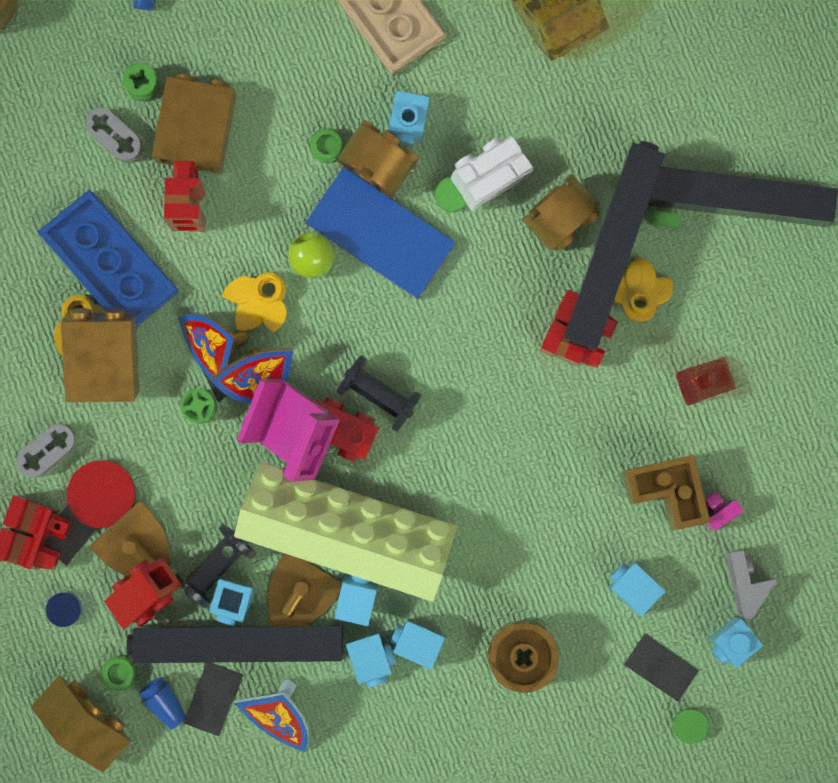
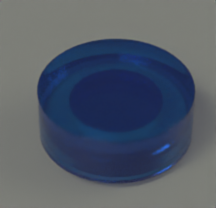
(63, 609)

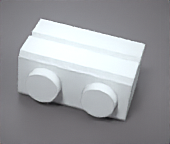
(490, 172)

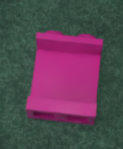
(289, 427)

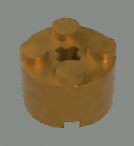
(377, 158)
(561, 213)
(523, 676)

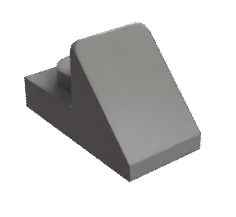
(747, 594)

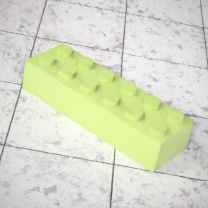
(346, 532)

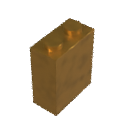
(194, 123)
(100, 356)

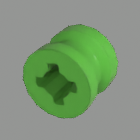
(143, 88)
(191, 402)

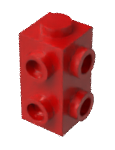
(353, 433)
(142, 593)

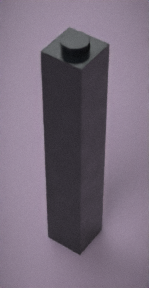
(744, 197)
(613, 246)
(236, 643)

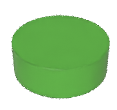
(326, 145)
(448, 196)
(664, 219)
(119, 673)
(690, 726)

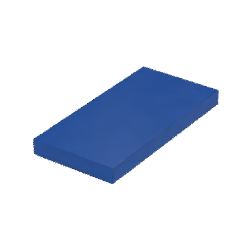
(380, 233)
(107, 259)

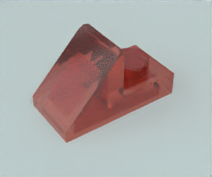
(705, 381)

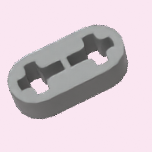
(119, 129)
(41, 444)

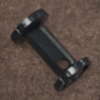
(378, 393)
(213, 566)

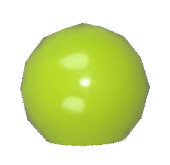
(311, 255)

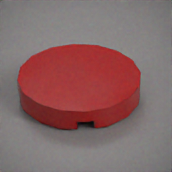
(100, 493)

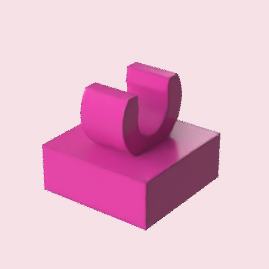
(720, 511)

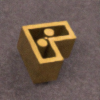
(677, 484)
(80, 724)

